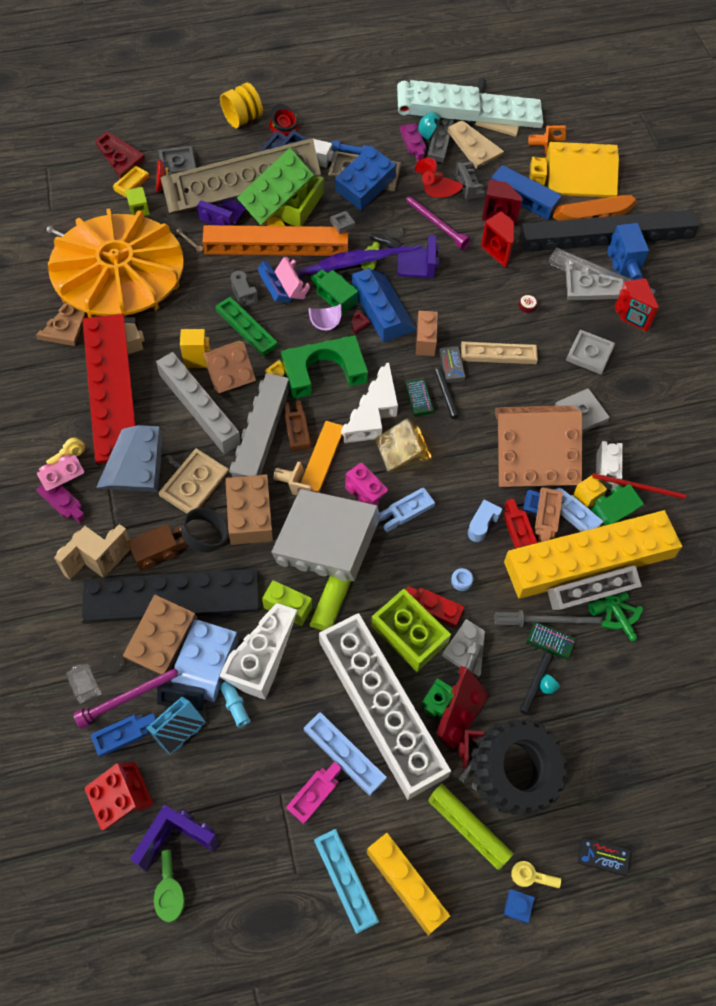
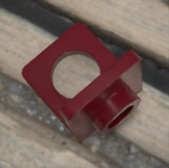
(463, 748)

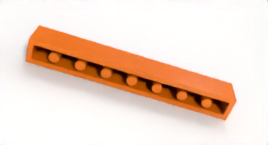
(273, 240)

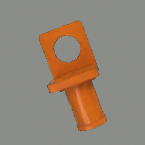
(548, 136)

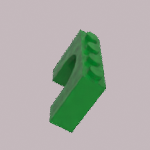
(341, 351)

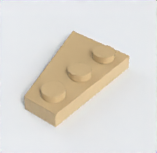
(473, 144)

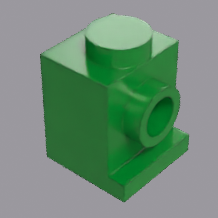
(431, 706)

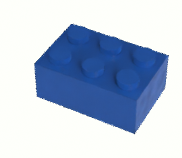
(365, 177)

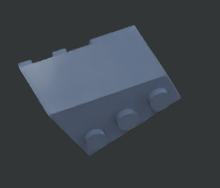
(134, 460)

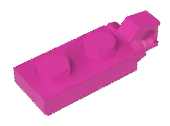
(314, 793)

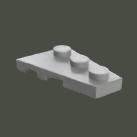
(588, 286)

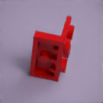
(118, 793)

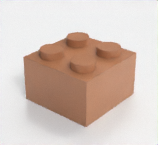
(229, 366)

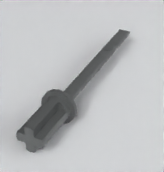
(519, 618)

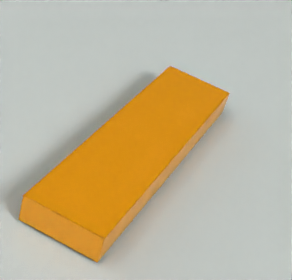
(322, 456)

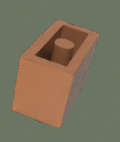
(426, 333)

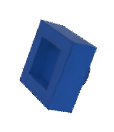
(531, 502)
(518, 906)

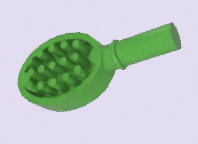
(169, 895)

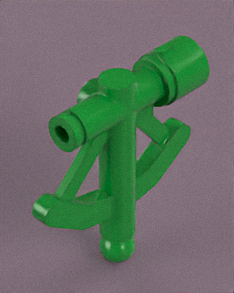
(613, 603)

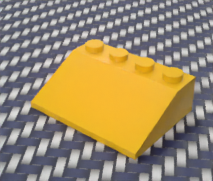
(582, 169)

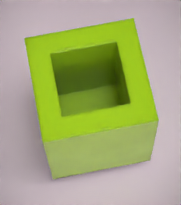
(137, 201)

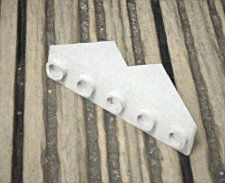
(377, 404)

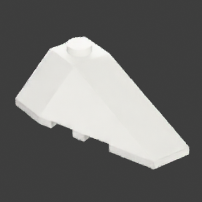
(258, 657)

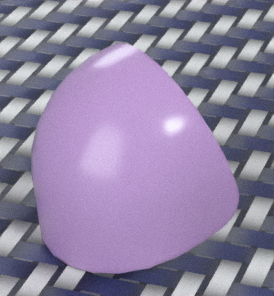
(325, 318)

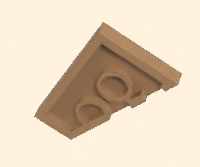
(64, 327)

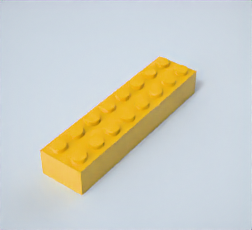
(591, 553)

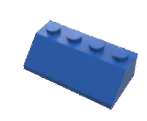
(382, 305)

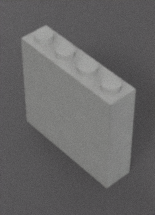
(326, 535)

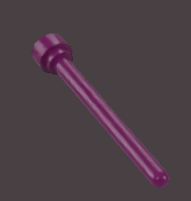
(461, 240)
(85, 716)

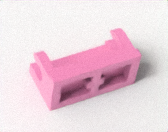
(290, 280)

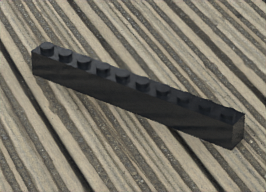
(599, 230)

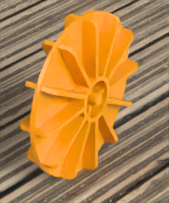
(116, 264)

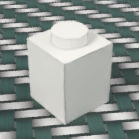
(324, 152)

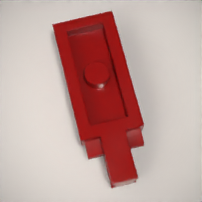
(518, 525)
(438, 606)

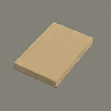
(193, 481)

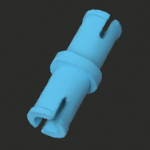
(234, 704)

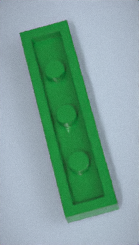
(246, 326)

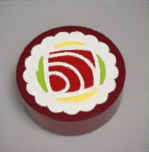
(527, 303)

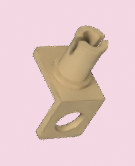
(293, 478)

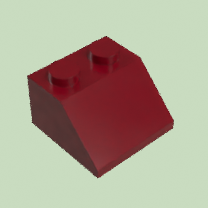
(501, 198)

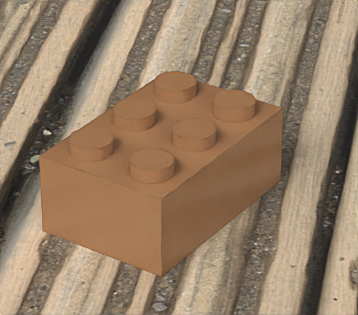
(248, 509)
(160, 636)

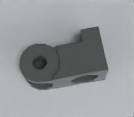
(244, 295)

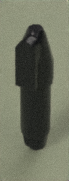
(391, 243)

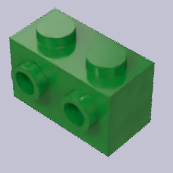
(618, 505)

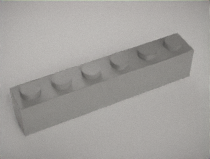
(198, 403)
(261, 426)

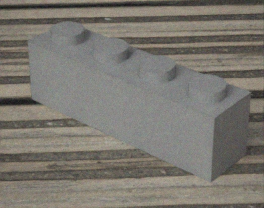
(594, 587)

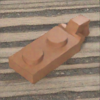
(548, 513)

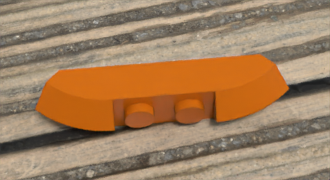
(603, 207)

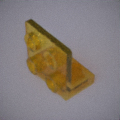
(402, 445)

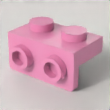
(60, 473)

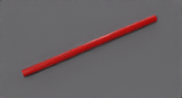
(639, 486)

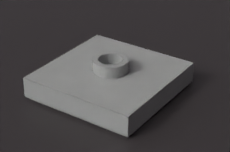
(590, 352)
(592, 411)

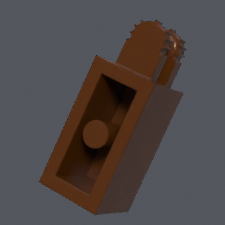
(156, 546)

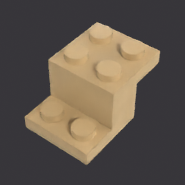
(92, 550)

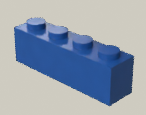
(534, 195)

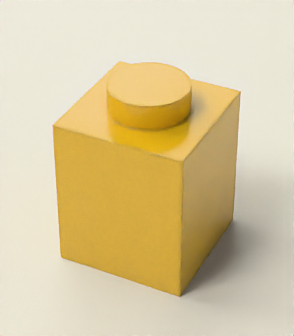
(589, 491)

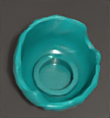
(427, 124)

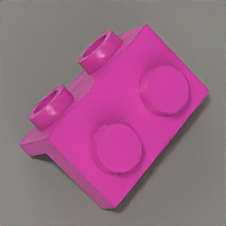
(364, 485)

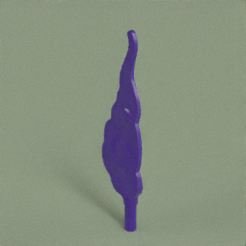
(353, 258)

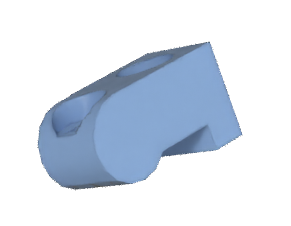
(485, 514)

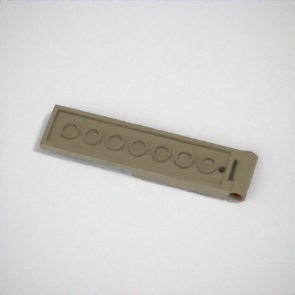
(228, 178)

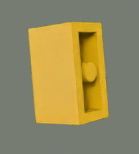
(193, 345)

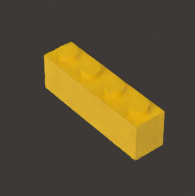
(407, 884)

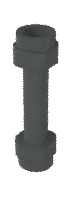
(475, 650)

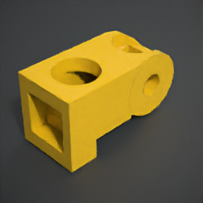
(538, 170)

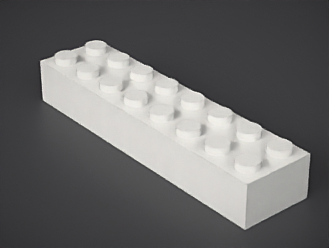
(384, 706)

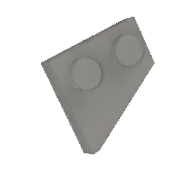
(457, 649)

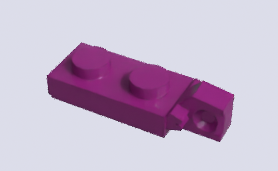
(413, 140)
(63, 502)

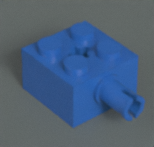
(628, 250)

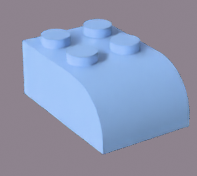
(204, 657)

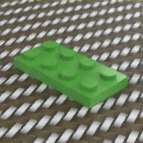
(275, 186)

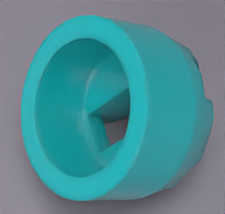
(549, 684)

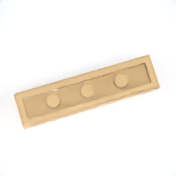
(499, 353)

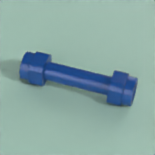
(337, 146)

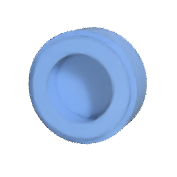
(462, 579)

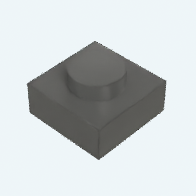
(342, 222)

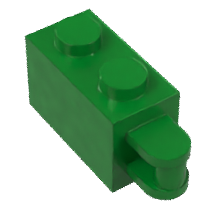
(335, 290)

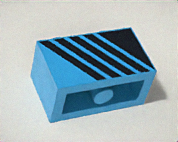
(176, 725)

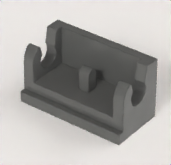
(471, 186)

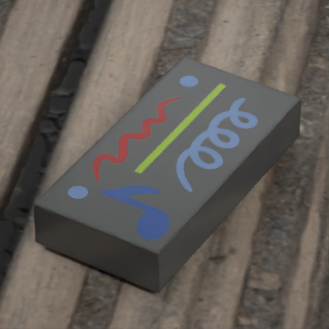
(452, 364)

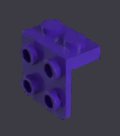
(221, 214)
(420, 262)

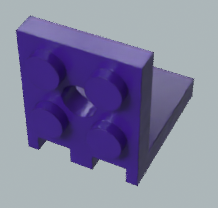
(161, 829)

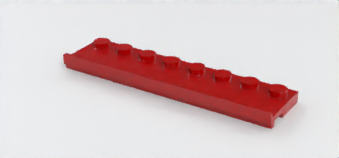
(108, 381)

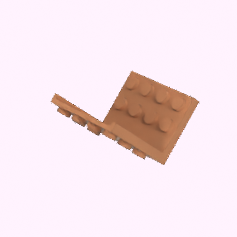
(539, 445)

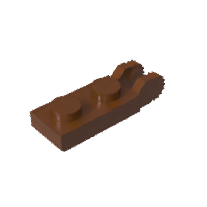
(297, 428)

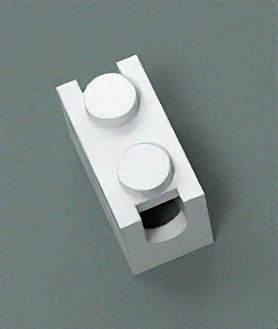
(609, 463)

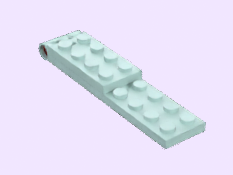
(467, 104)

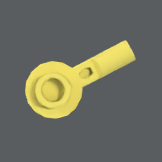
(72, 447)
(524, 875)

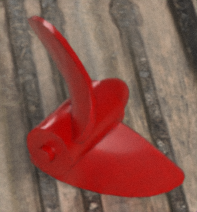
(434, 180)

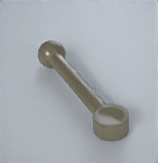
(199, 249)

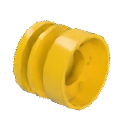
(241, 105)

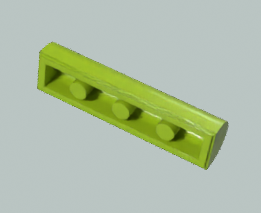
(330, 603)
(470, 827)

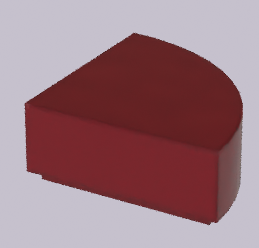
(359, 322)

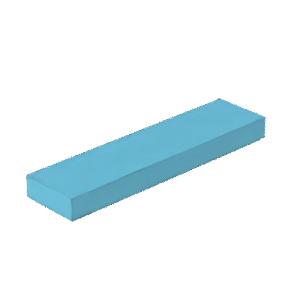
(346, 881)

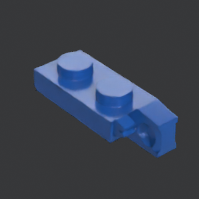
(273, 283)
(121, 734)

